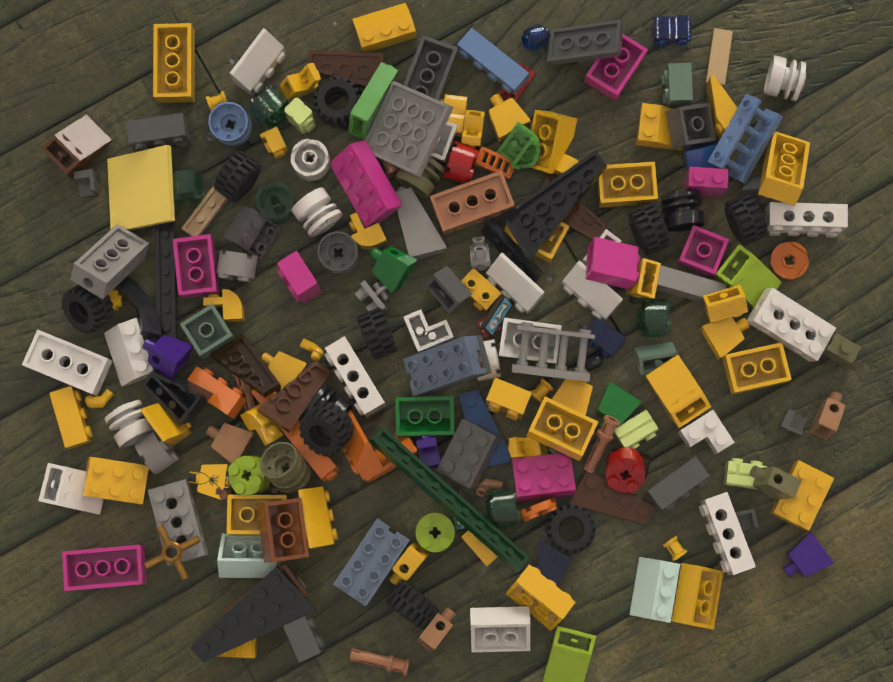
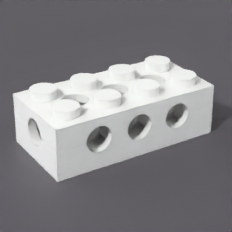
(806, 219)
(802, 320)
(342, 350)
(55, 367)
(736, 540)

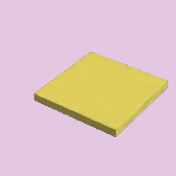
(141, 188)

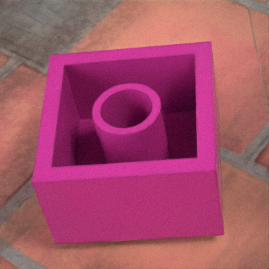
(702, 251)

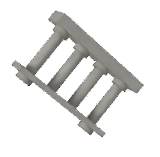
(560, 370)

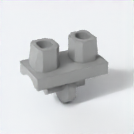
(479, 254)
(366, 291)

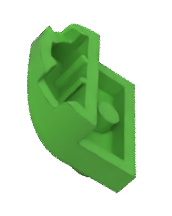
(521, 147)

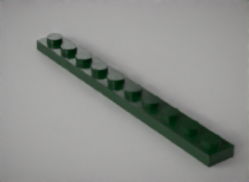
(449, 499)

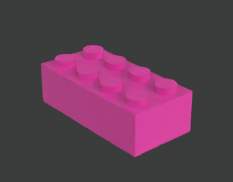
(365, 183)
(104, 567)

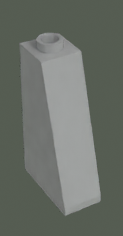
(417, 228)
(685, 284)

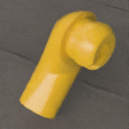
(316, 351)
(99, 401)

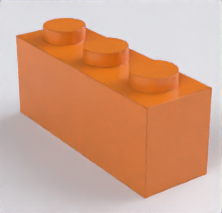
(225, 399)

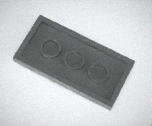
(585, 42)

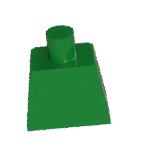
(392, 267)
(617, 404)

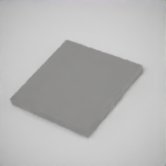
(407, 128)

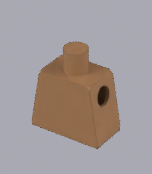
(828, 416)
(230, 441)
(431, 636)

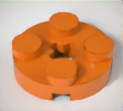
(790, 271)
(542, 507)

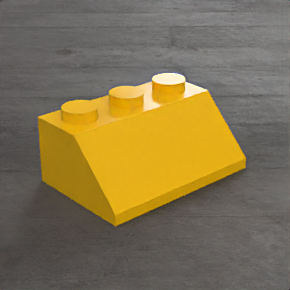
(384, 28)
(318, 517)
(542, 596)
(697, 596)

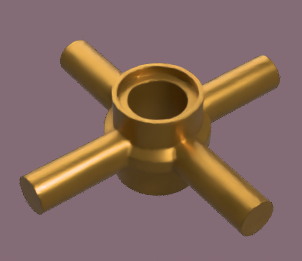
(165, 557)

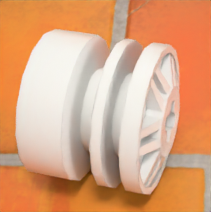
(785, 78)
(315, 210)
(129, 421)

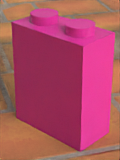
(708, 181)
(612, 263)

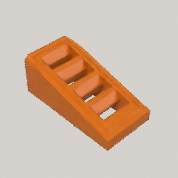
(491, 154)

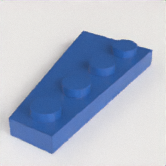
(476, 410)

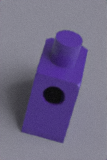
(168, 354)
(806, 557)

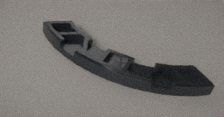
(145, 309)

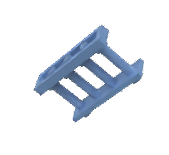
(756, 143)

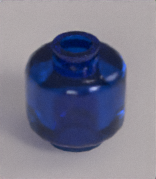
(535, 37)

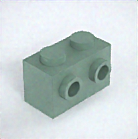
(652, 356)

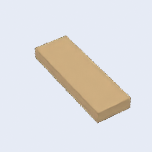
(719, 55)
(204, 213)

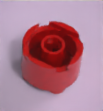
(459, 162)
(625, 470)

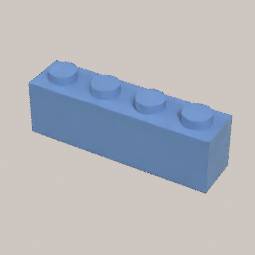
(492, 61)

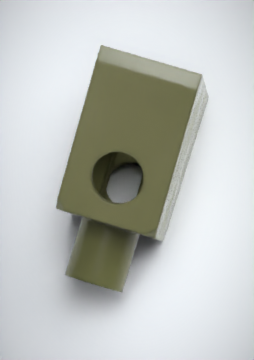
(842, 351)
(775, 482)

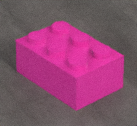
(614, 73)
(196, 266)
(298, 278)
(543, 477)

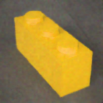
(71, 417)

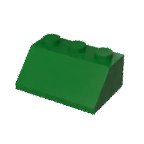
(424, 416)

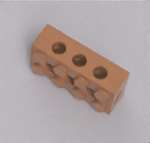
(471, 215)

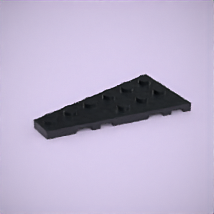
(543, 211)
(265, 608)

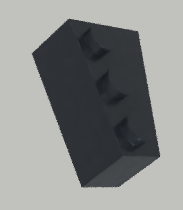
(176, 395)

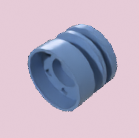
(220, 121)

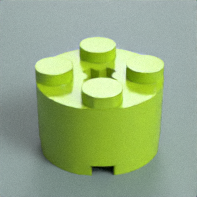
(247, 477)
(427, 540)

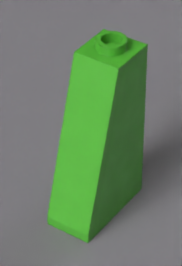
(371, 100)

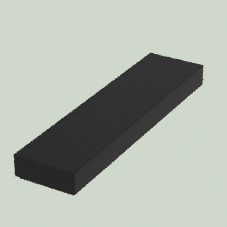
(509, 248)

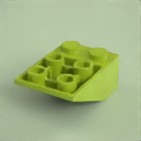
(747, 271)
(569, 656)

